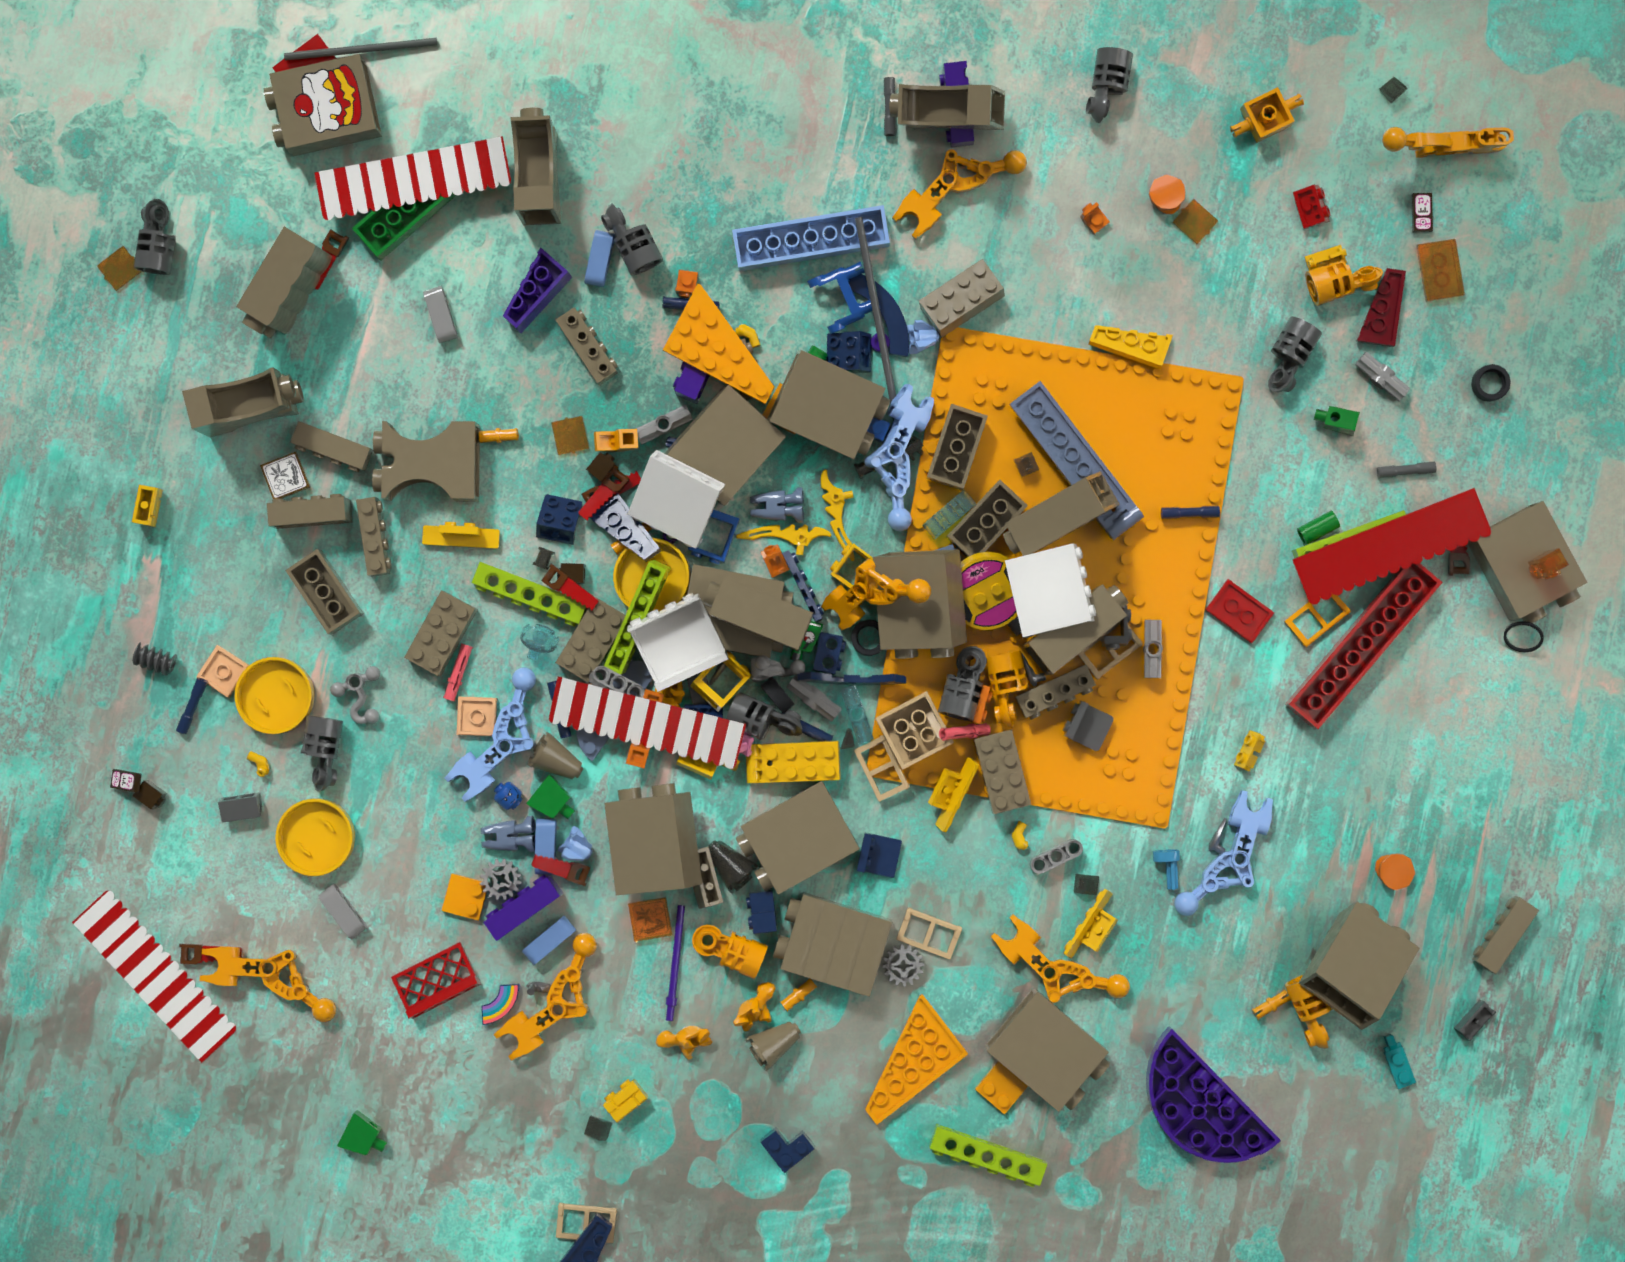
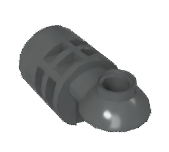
(1109, 77)
(634, 245)
(153, 247)
(1294, 349)
(963, 692)
(760, 716)
(325, 749)

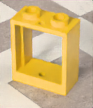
(836, 566)
(710, 695)

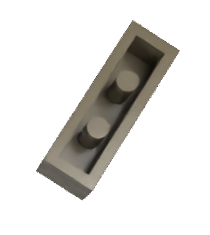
(708, 892)

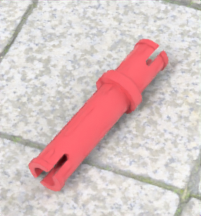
(457, 673)
(970, 731)

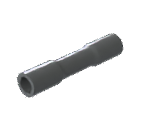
(889, 122)
(1419, 468)

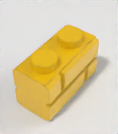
(147, 505)
(625, 1100)

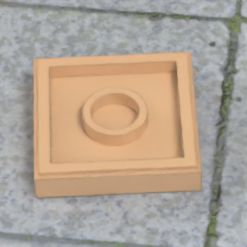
(222, 670)
(476, 716)

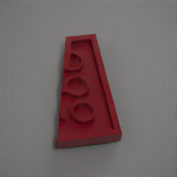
(1383, 315)

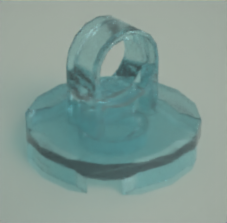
(538, 640)

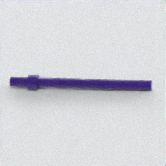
(671, 1000)

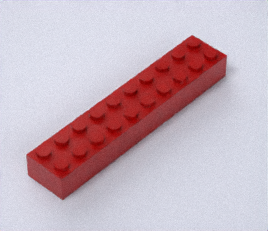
(1363, 644)

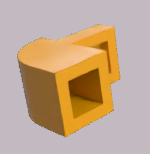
(616, 440)

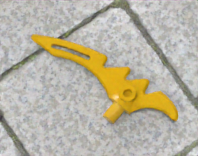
(836, 498)
(797, 537)

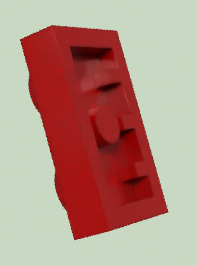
(1312, 206)

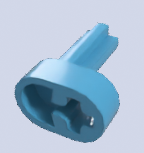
(1171, 857)

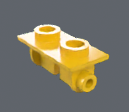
(1326, 257)
(1252, 742)

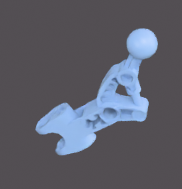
(906, 419)
(478, 769)
(1247, 824)

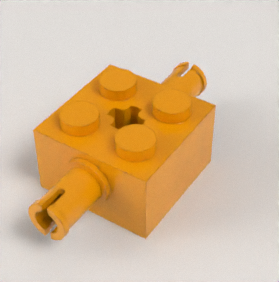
(1268, 103)

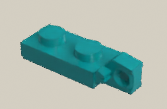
(1398, 1063)

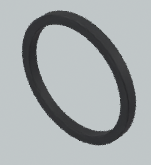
(1527, 624)

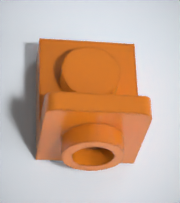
(1094, 217)
(686, 283)
(774, 560)

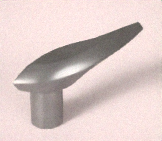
(720, 668)
(1031, 675)
(1214, 843)
(537, 986)

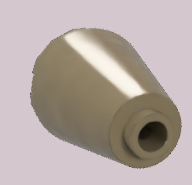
(554, 758)
(773, 1043)

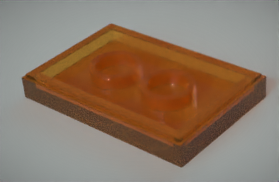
(1440, 270)

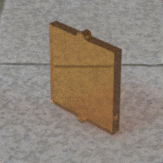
(1195, 221)
(119, 268)
(570, 435)

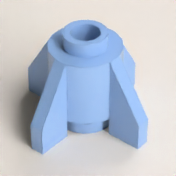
(921, 336)
(576, 846)

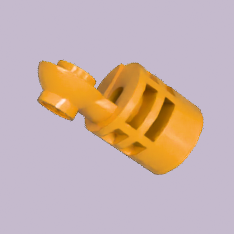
(1337, 281)
(1004, 684)
(734, 951)
(1308, 1009)

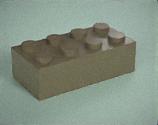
(961, 298)
(956, 447)
(311, 512)
(986, 520)
(324, 591)
(441, 633)
(591, 640)
(1002, 771)

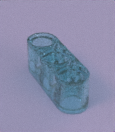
(949, 514)

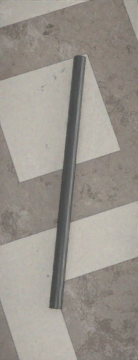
(360, 49)

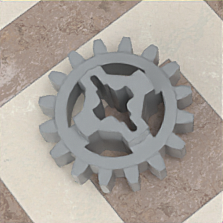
(511, 886)
(903, 973)

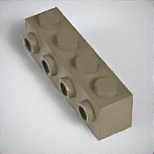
(586, 345)
(331, 446)
(373, 538)
(1054, 691)
(1505, 934)

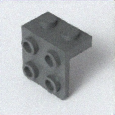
(1115, 642)
(1088, 725)

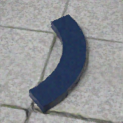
(889, 311)
(824, 678)

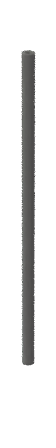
(875, 308)

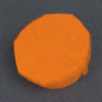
(1167, 193)
(1395, 870)

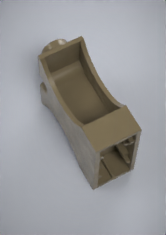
(949, 107)
(535, 168)
(238, 403)
(444, 460)

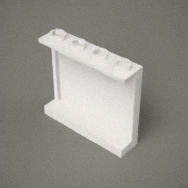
(675, 499)
(1050, 590)
(677, 641)

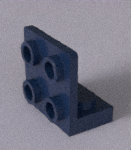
(850, 350)
(558, 519)
(879, 855)

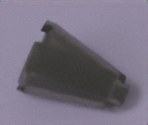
(731, 865)

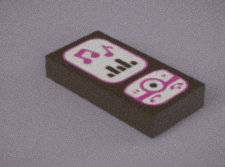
(1422, 212)
(125, 780)

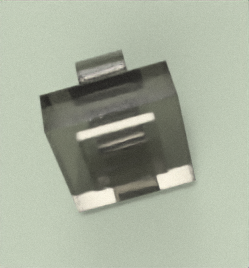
(914, 445)
(1026, 464)

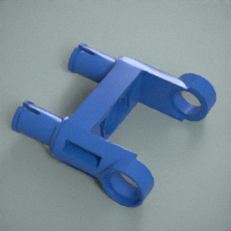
(843, 275)

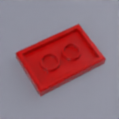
(313, 44)
(1239, 611)

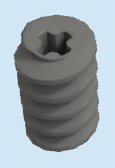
(153, 660)

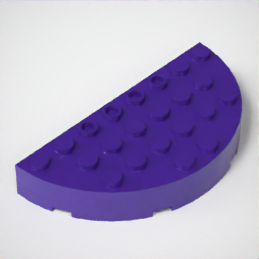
(1200, 1107)

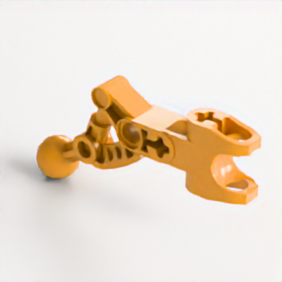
(1448, 142)
(925, 205)
(865, 588)
(1024, 947)
(232, 966)
(527, 1029)

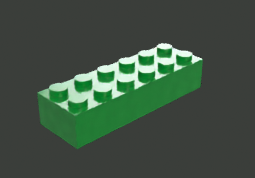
(390, 227)

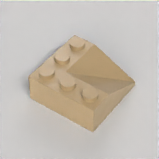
(913, 730)

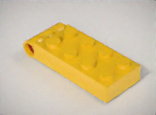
(794, 762)

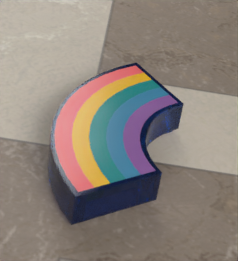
(501, 1004)

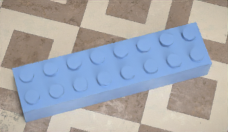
(809, 238)

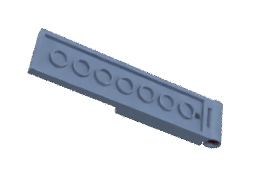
(1072, 453)

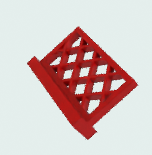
(438, 997)

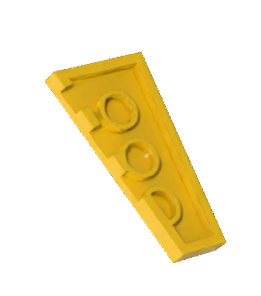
(1137, 346)

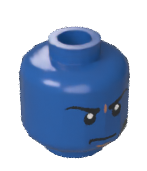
(508, 795)

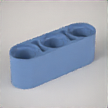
(599, 258)
(545, 840)
(549, 940)

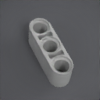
(440, 314)
(610, 676)
(1065, 856)
(342, 911)

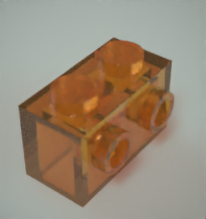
(1548, 564)

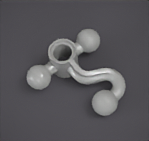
(764, 668)
(338, 689)

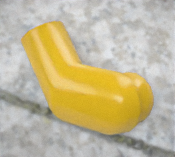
(750, 333)
(261, 763)
(1017, 836)

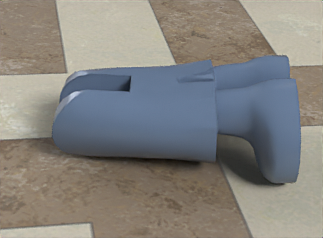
(776, 507)
(507, 835)

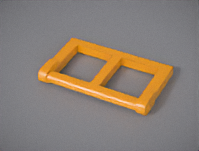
(1298, 633)

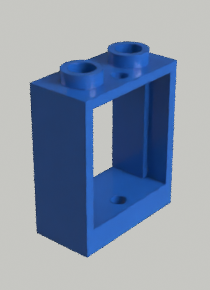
(734, 521)

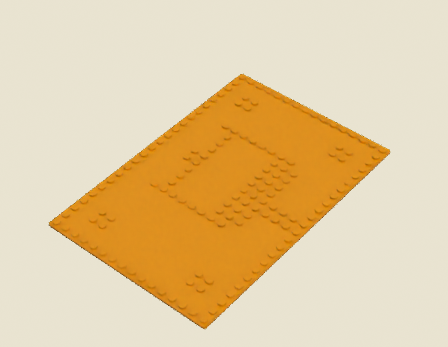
(1167, 446)

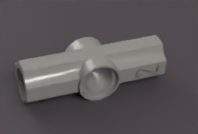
(1382, 376)
(675, 418)
(1152, 635)
(814, 698)

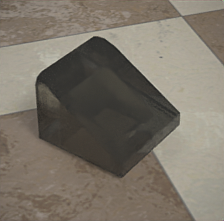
(1393, 89)
(848, 741)
(1086, 884)
(598, 1128)

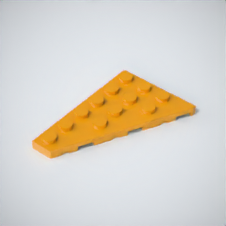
(712, 346)
(918, 1059)

